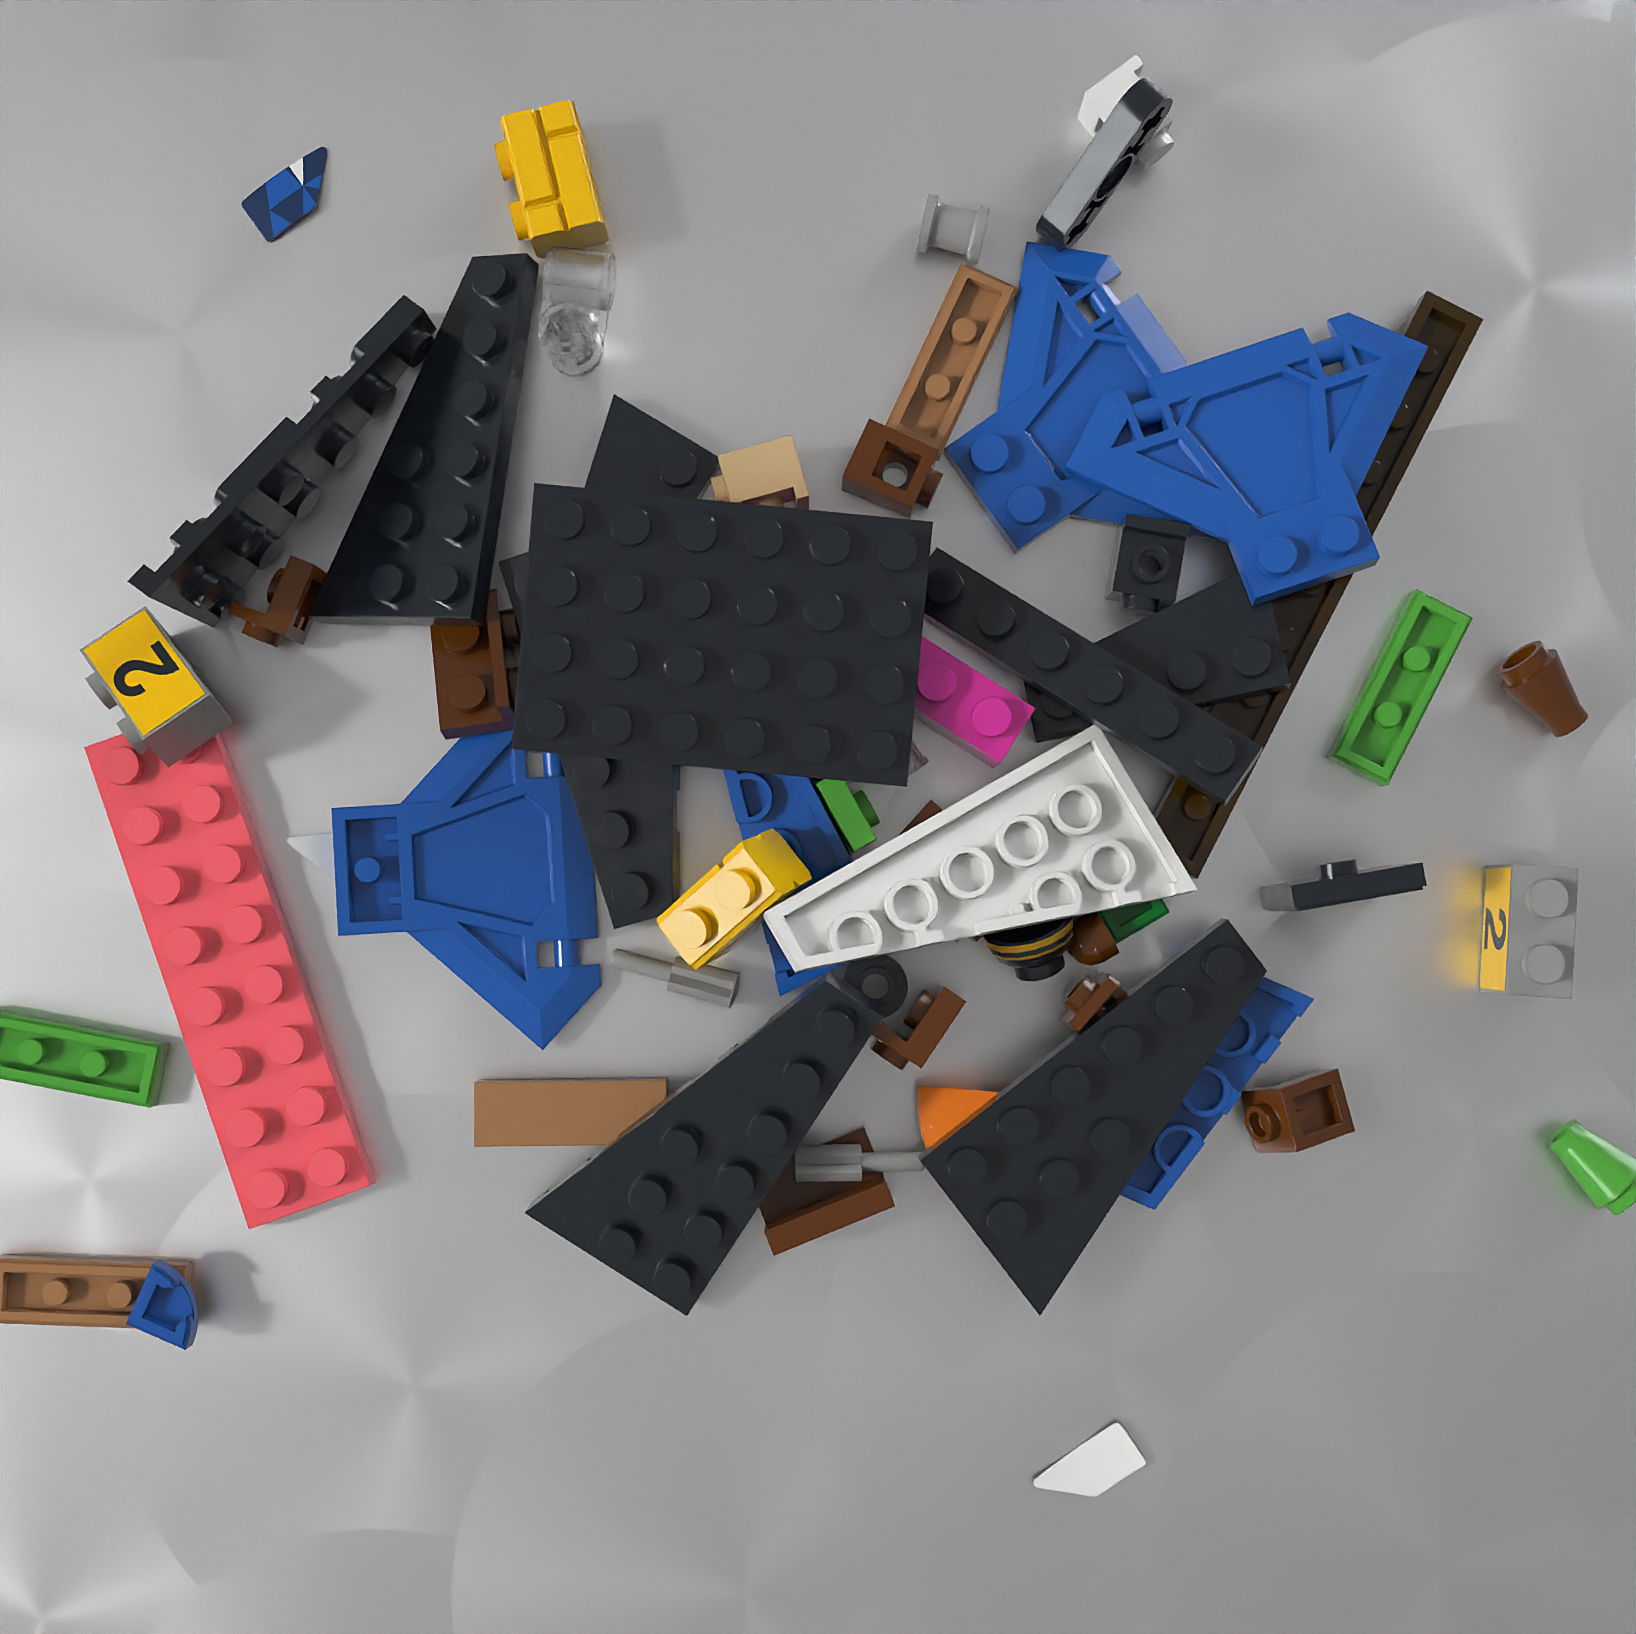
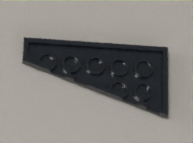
(1069, 1133)

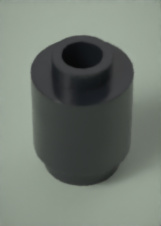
(889, 968)

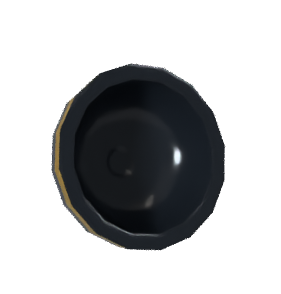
(1033, 949)

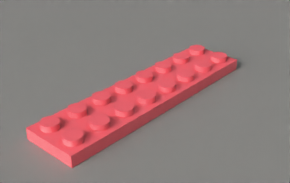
(232, 977)

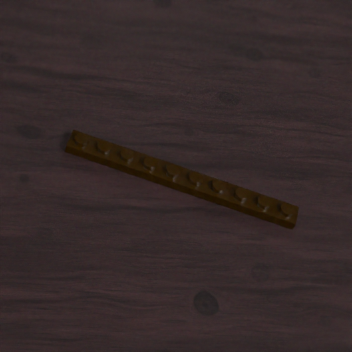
(1186, 814)

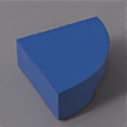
(166, 1307)

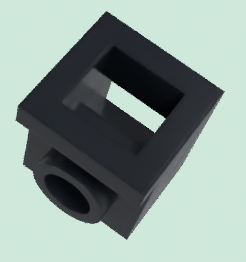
(1153, 538)

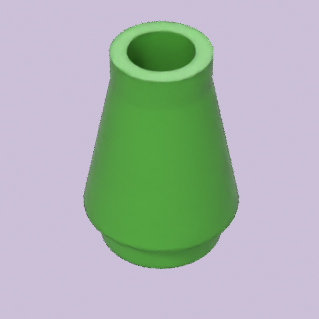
(1597, 1166)

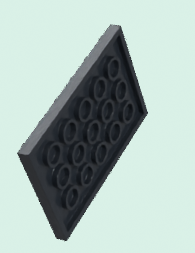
(721, 634)

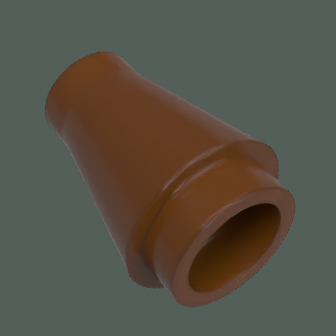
(1542, 686)

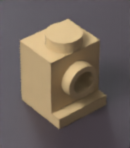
(762, 475)

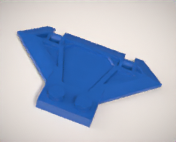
(1049, 391)
(1262, 449)
(478, 876)

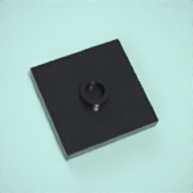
(1341, 884)

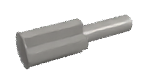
(705, 983)
(847, 1162)

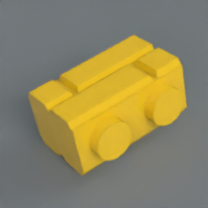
(552, 178)
(733, 898)

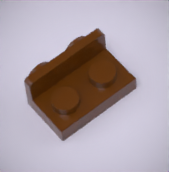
(476, 672)
(929, 1020)

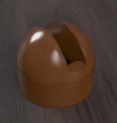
(1091, 941)

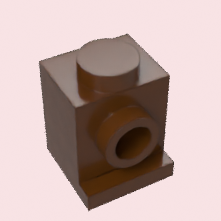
(886, 449)

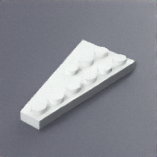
(1019, 853)

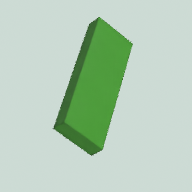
(1399, 687)
(81, 1059)

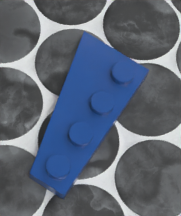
(802, 819)
(1217, 1088)

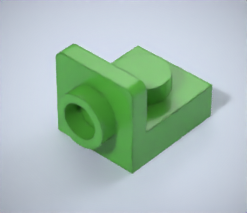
(850, 812)

